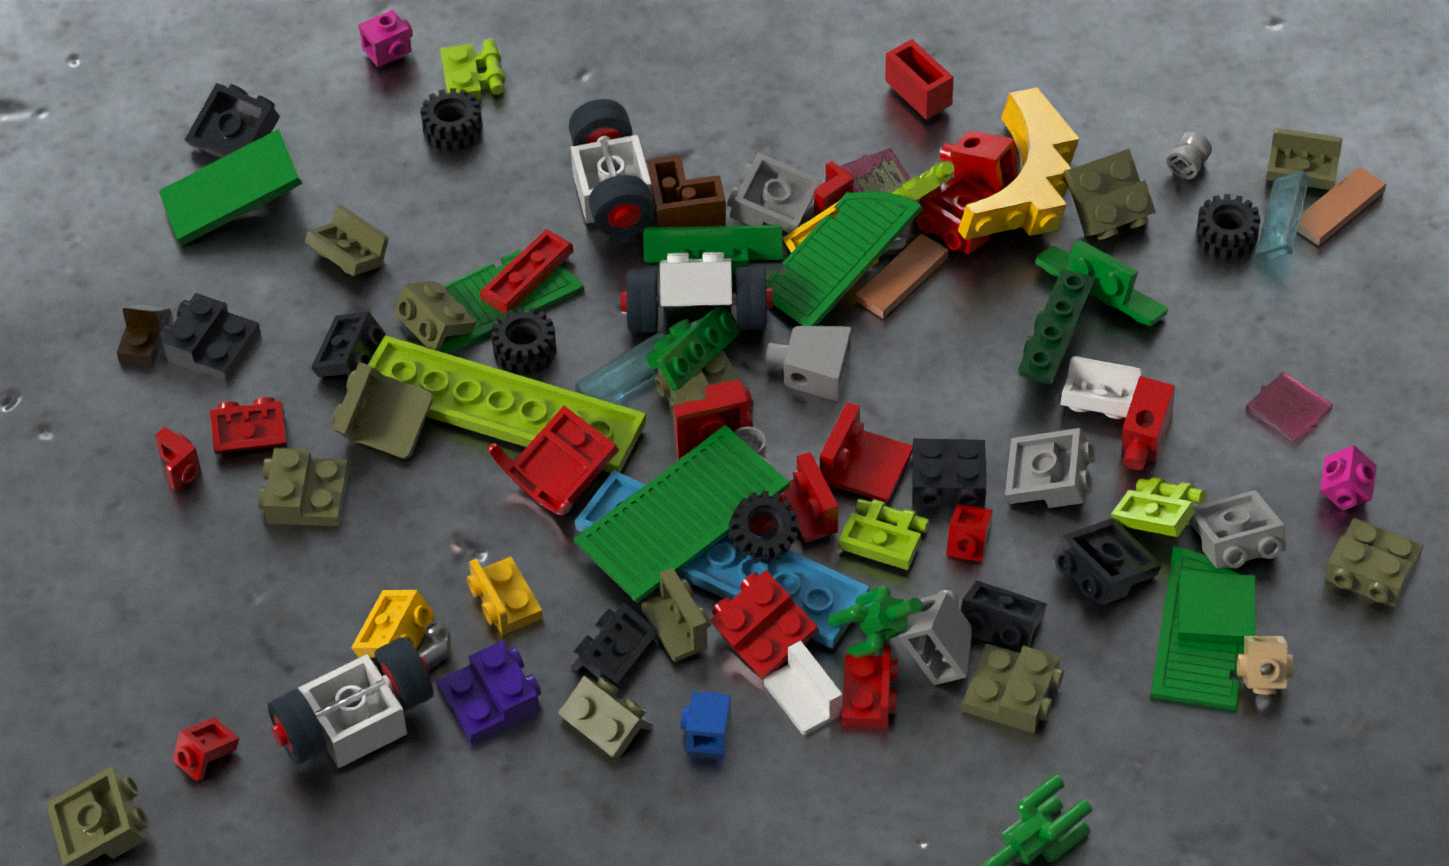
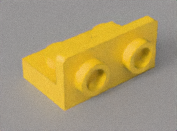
(504, 594)
(394, 616)

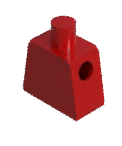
(984, 159)
(1147, 422)

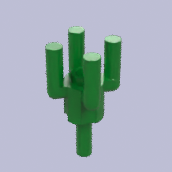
(879, 617)
(1037, 831)

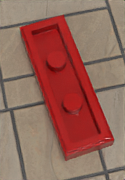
(526, 271)

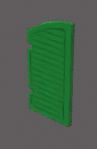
(839, 253)
(466, 291)
(1193, 669)

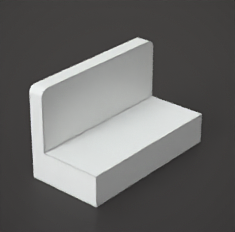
(805, 691)

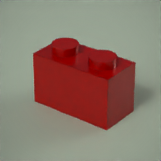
(919, 79)

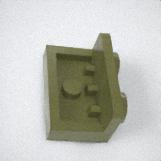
(1306, 152)
(349, 242)
(432, 313)
(677, 617)
(603, 715)

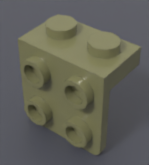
(382, 412)

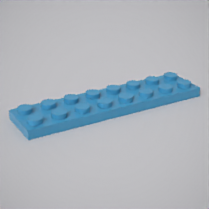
(722, 569)

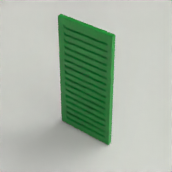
(678, 513)

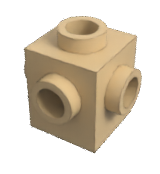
(1263, 650)

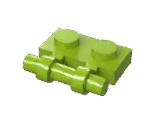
(461, 68)
(926, 182)
(1158, 506)
(880, 540)

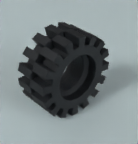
(451, 132)
(1232, 212)
(523, 355)
(772, 507)

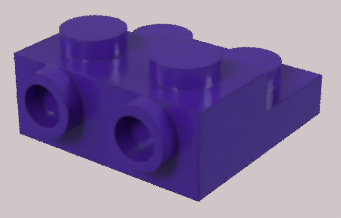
(490, 692)

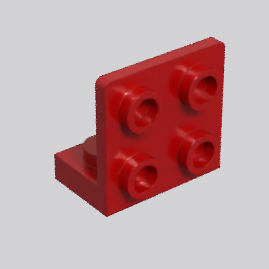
(862, 459)

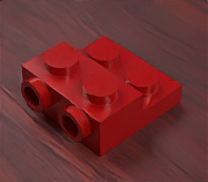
(945, 208)
(697, 420)
(762, 623)

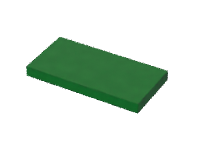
(230, 187)

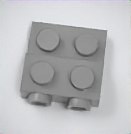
(772, 194)
(1050, 468)
(1238, 530)

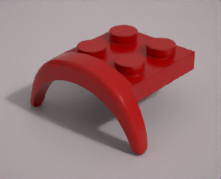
(558, 461)

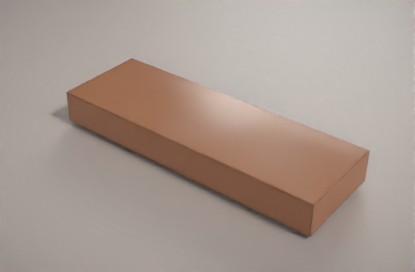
(1340, 205)
(902, 276)

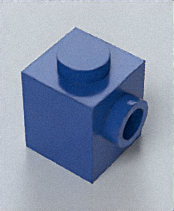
(707, 722)

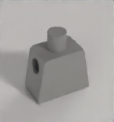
(814, 359)
(939, 638)

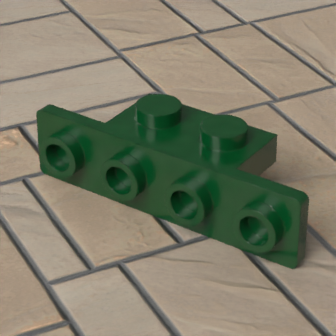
(1055, 326)

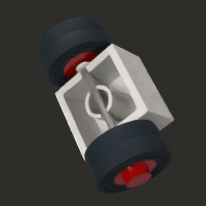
(610, 169)
(696, 283)
(352, 706)

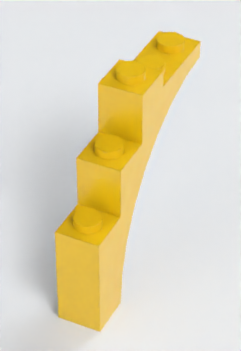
(1035, 196)

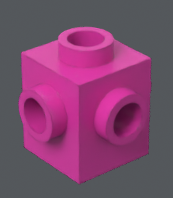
(386, 37)
(1348, 478)

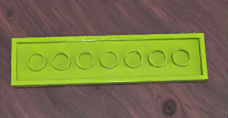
(501, 401)

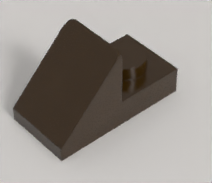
(142, 333)

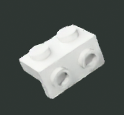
(1100, 387)

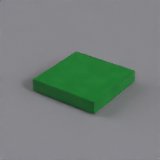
(1216, 607)

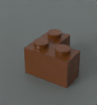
(683, 201)

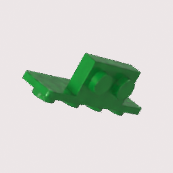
(736, 242)
(1112, 278)
(692, 346)

